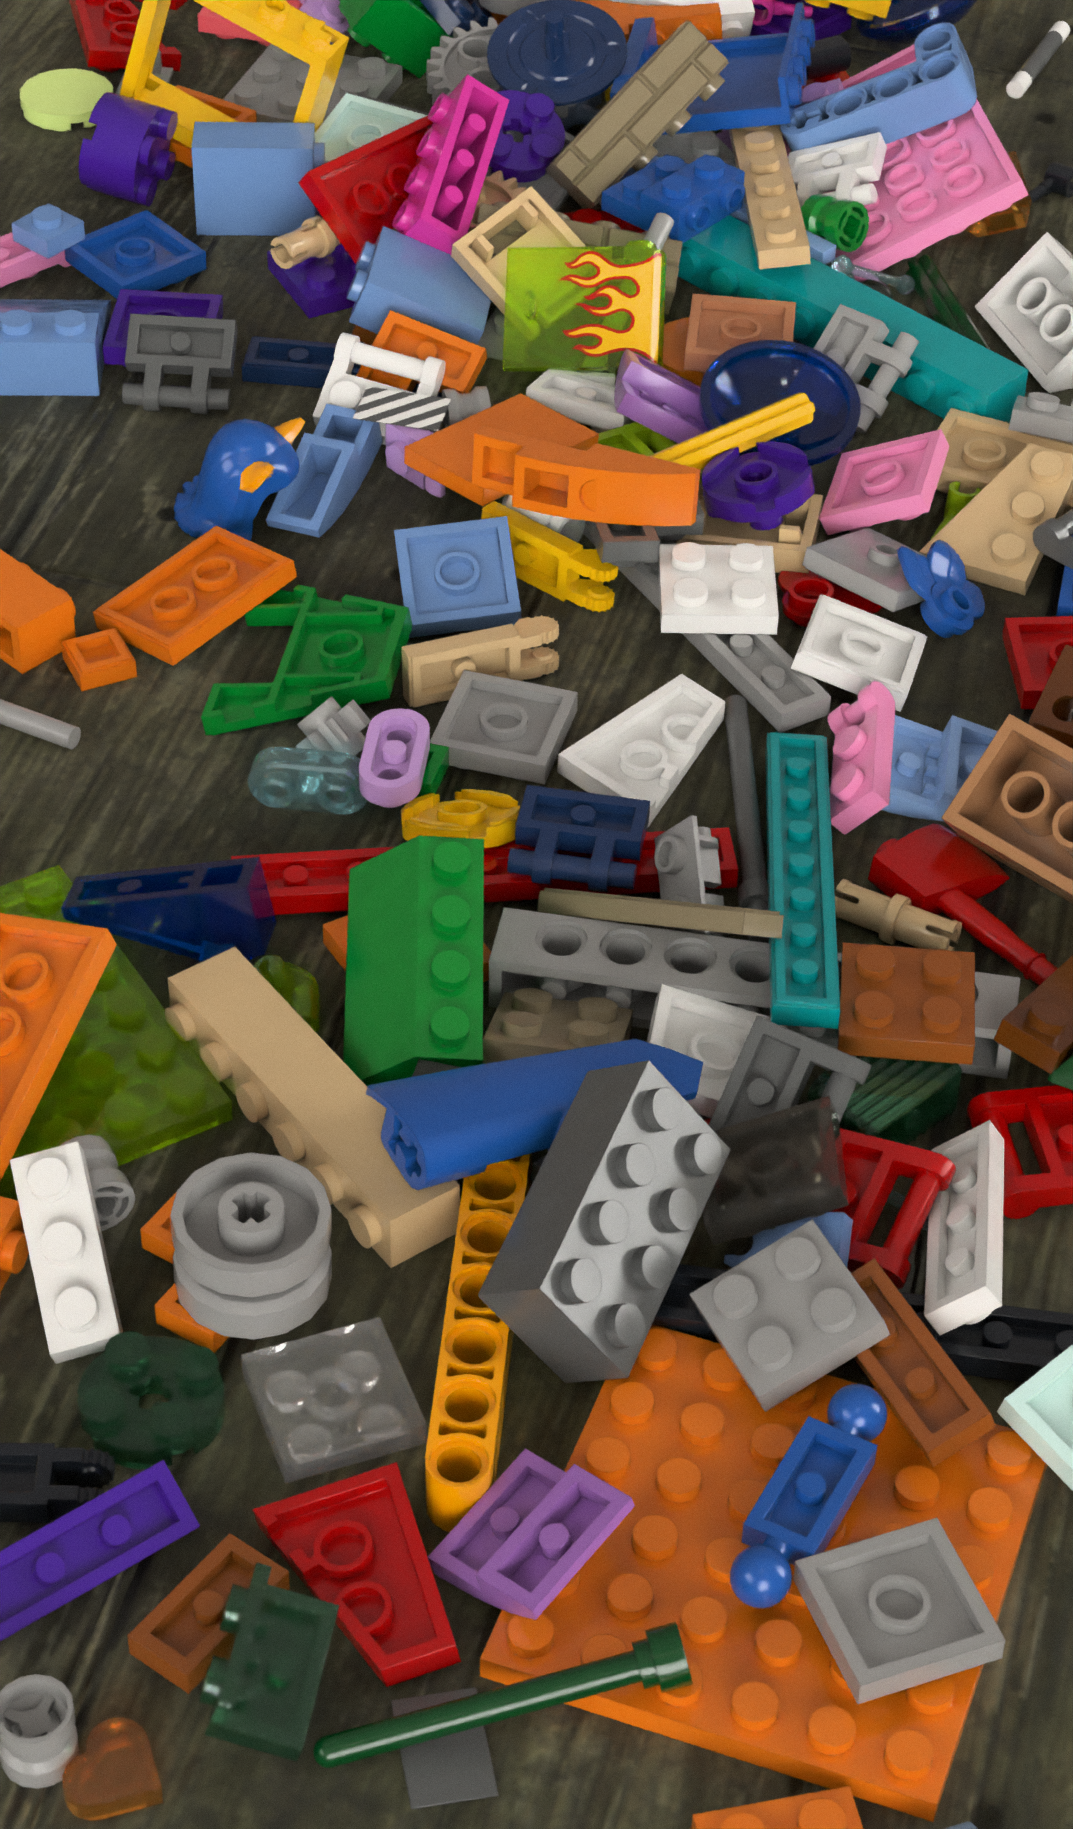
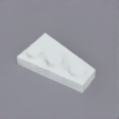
(647, 745)

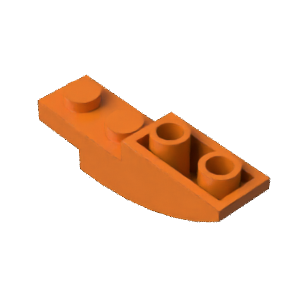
(585, 485)

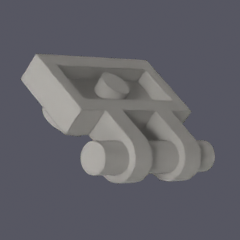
(857, 341)

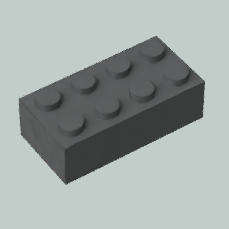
(605, 1223)

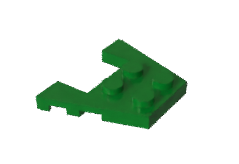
(333, 651)

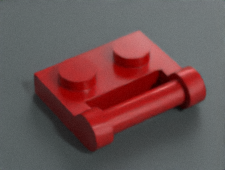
(1049, 1124)
(870, 1174)

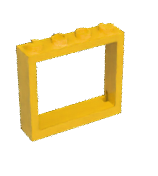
(268, 19)

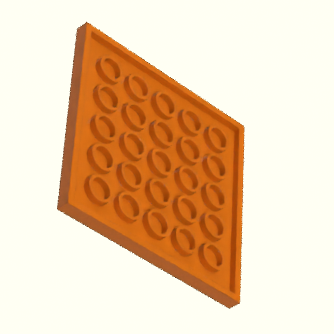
(764, 1685)

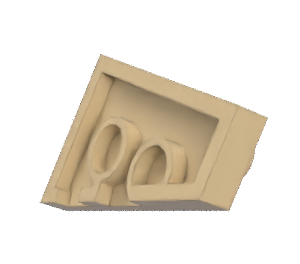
(998, 524)

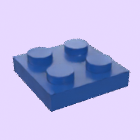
(136, 255)

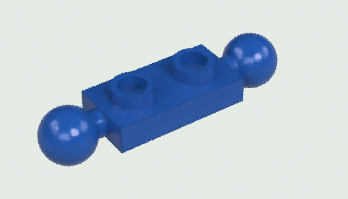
(808, 1494)

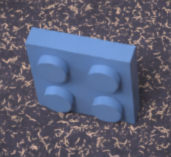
(458, 576)

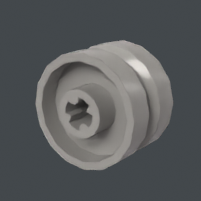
(251, 1245)

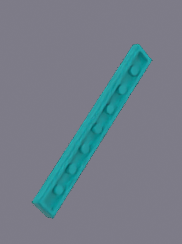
(801, 882)

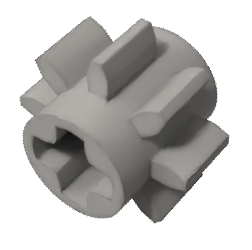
(334, 728)

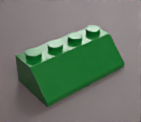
(415, 959)

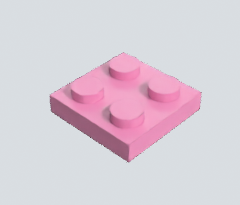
(884, 483)

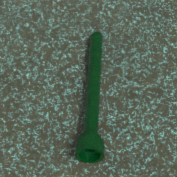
(653, 1661)

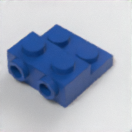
(689, 193)

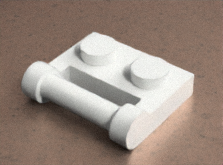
(347, 390)

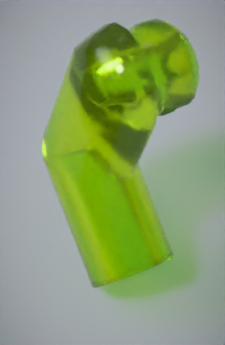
(294, 985)

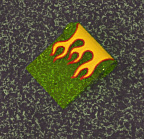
(586, 306)

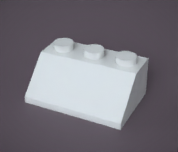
(1035, 312)

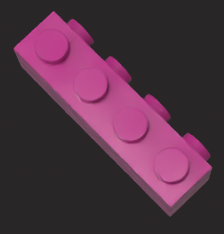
(451, 165)

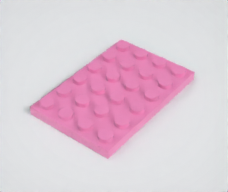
(933, 182)

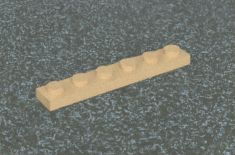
(770, 197)

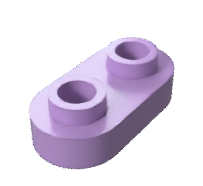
(394, 757)

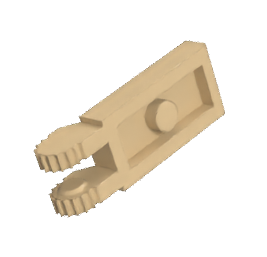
(504, 651)

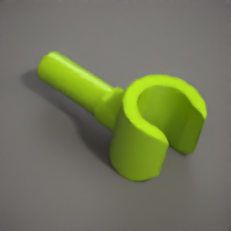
(954, 503)

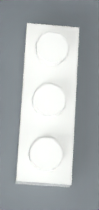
(66, 1251)

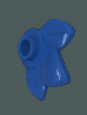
(940, 579)

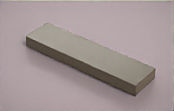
(662, 912)

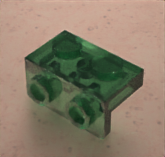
(271, 1669)

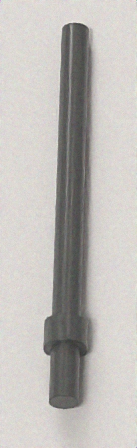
(754, 886)

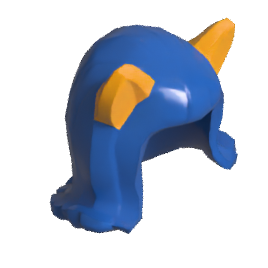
(236, 476)

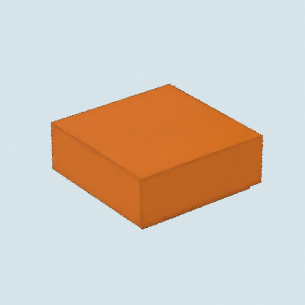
(99, 659)

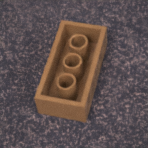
(1021, 805)

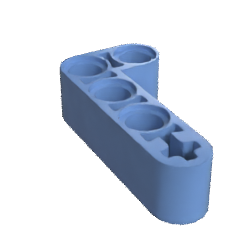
(894, 103)

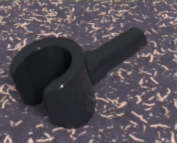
(1056, 180)

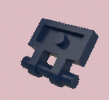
(581, 824)

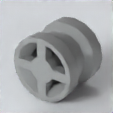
(465, 404)

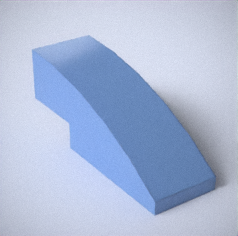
(330, 472)

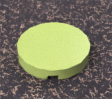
(62, 98)

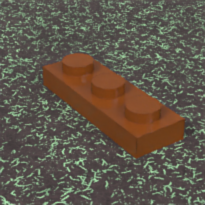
(918, 1375)

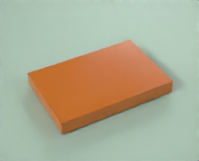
(449, 452)
(195, 594)

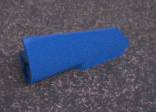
(487, 1113)

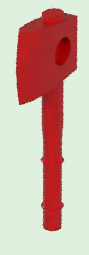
(946, 877)

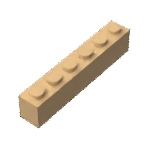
(306, 1103)

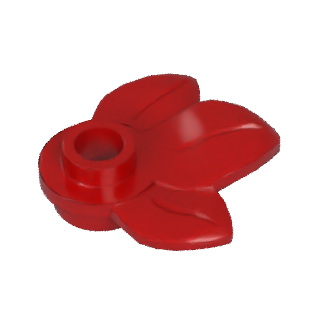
(803, 590)

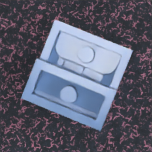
(932, 765)

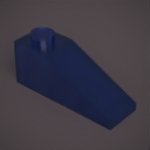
(181, 907)

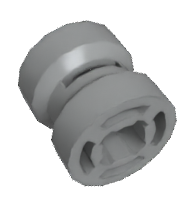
(110, 1186)
(37, 1730)

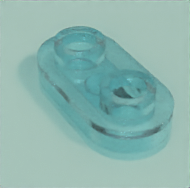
(307, 780)

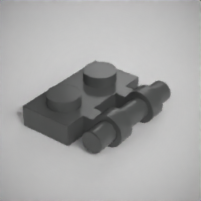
(180, 347)

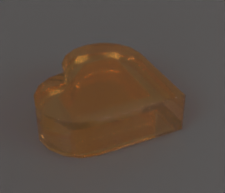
(113, 1773)

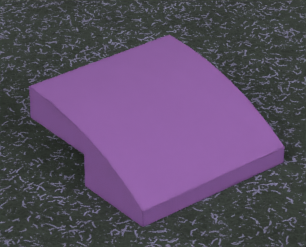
(657, 398)
(529, 1535)

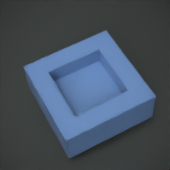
(48, 230)

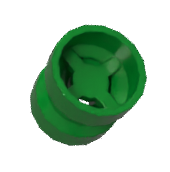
(837, 221)

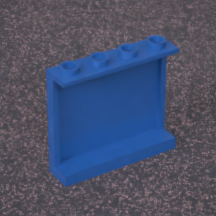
(760, 79)

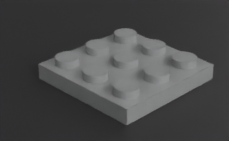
(278, 78)

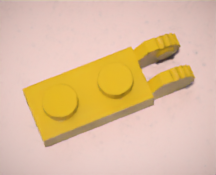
(556, 561)

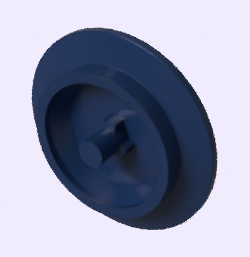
(558, 51)

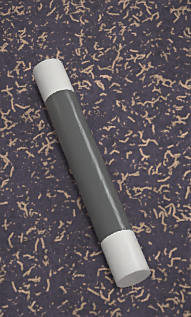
(1038, 59)

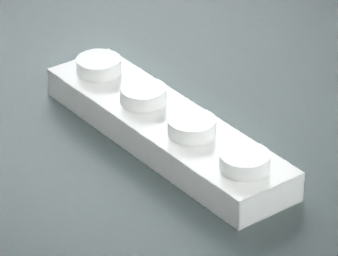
(967, 1233)

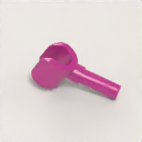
(775, 7)

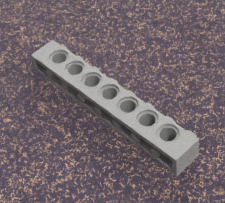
(631, 962)

